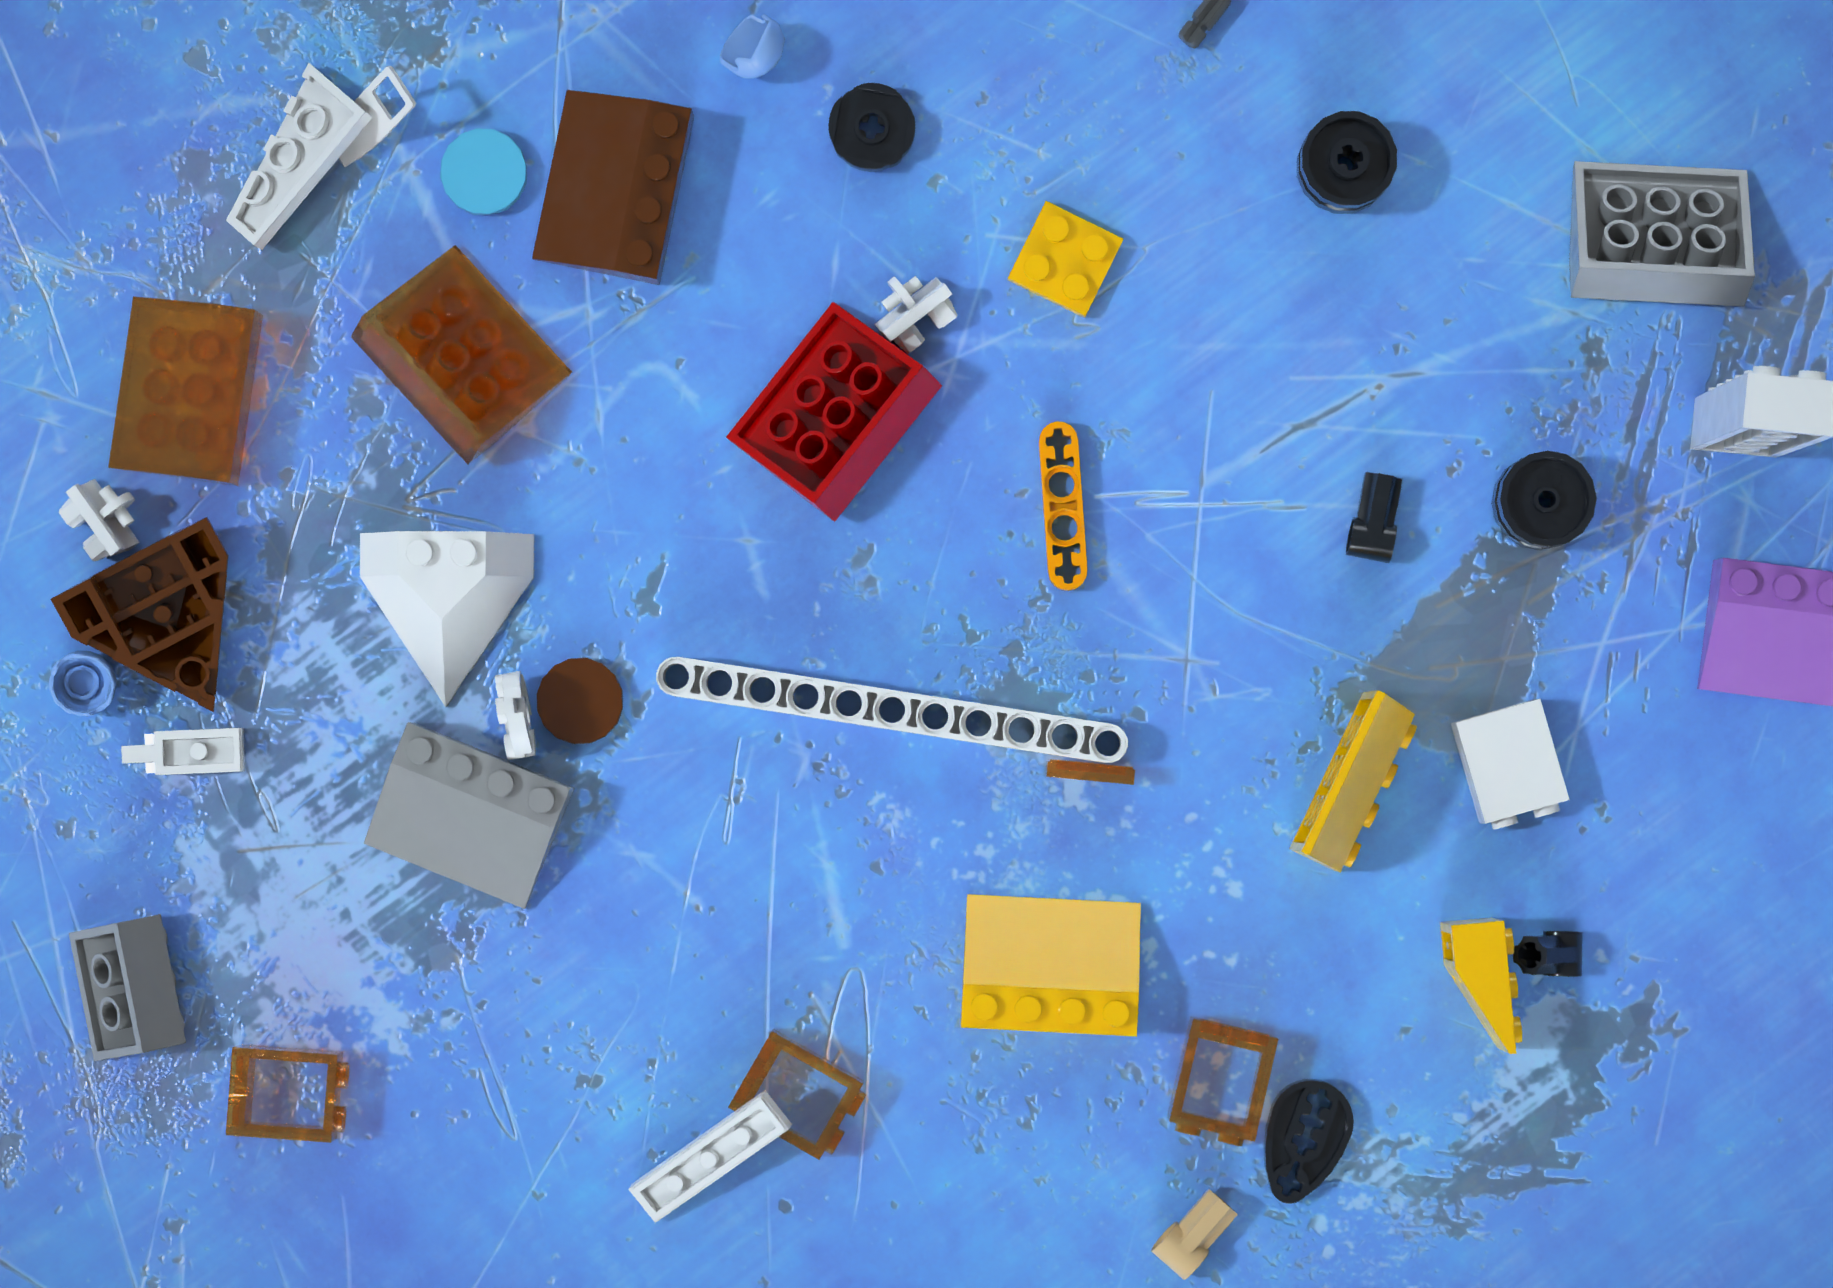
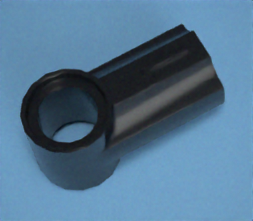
(1373, 528)
(1550, 954)

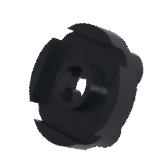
(855, 108)

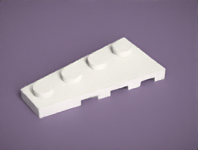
(308, 143)

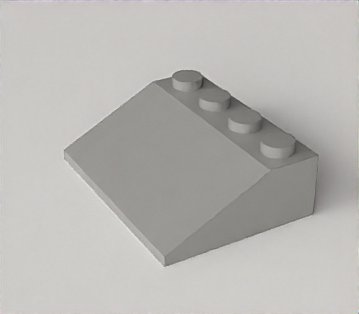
(1660, 234)
(467, 814)

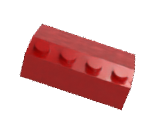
(834, 411)

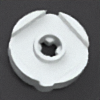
(514, 711)

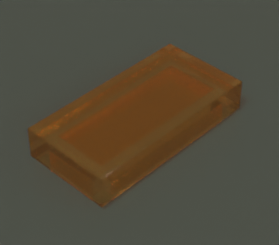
(1090, 772)

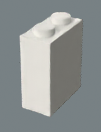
(1510, 763)

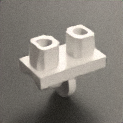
(929, 300)
(104, 514)

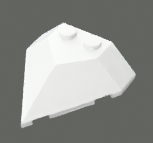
(446, 593)

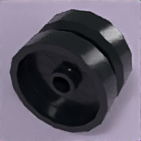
(1358, 139)
(1562, 481)

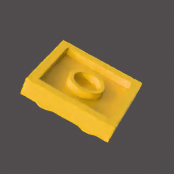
(1065, 259)

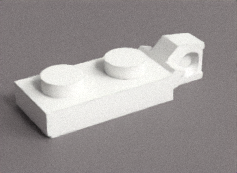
(189, 751)

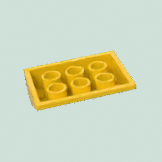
(1353, 780)
(1051, 965)

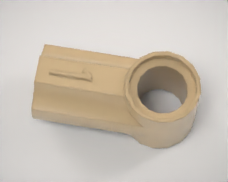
(1187, 1242)

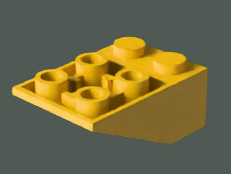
(1478, 964)

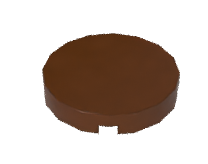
(580, 700)

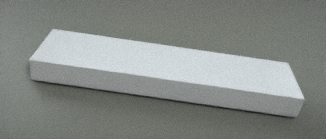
(710, 1156)

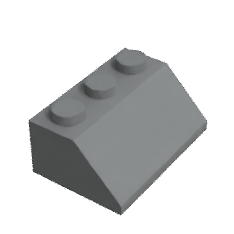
(127, 988)

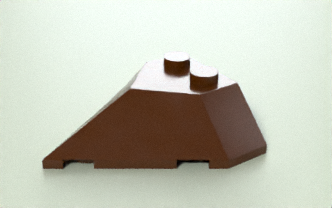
(158, 611)

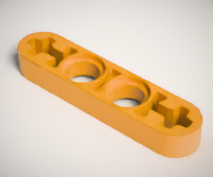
(1058, 506)

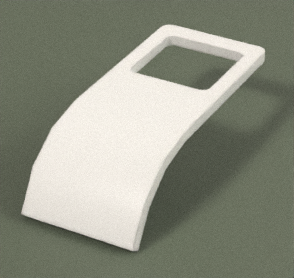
(382, 122)

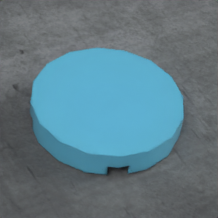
(483, 171)

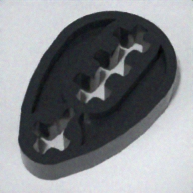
(1329, 1140)

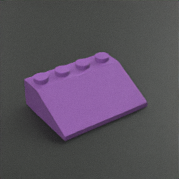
(1769, 632)

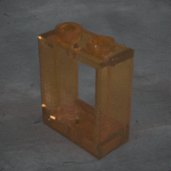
(242, 1087)
(848, 1104)
(1227, 1131)

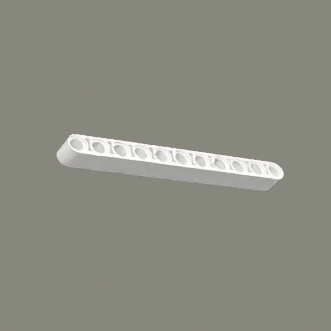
(870, 716)

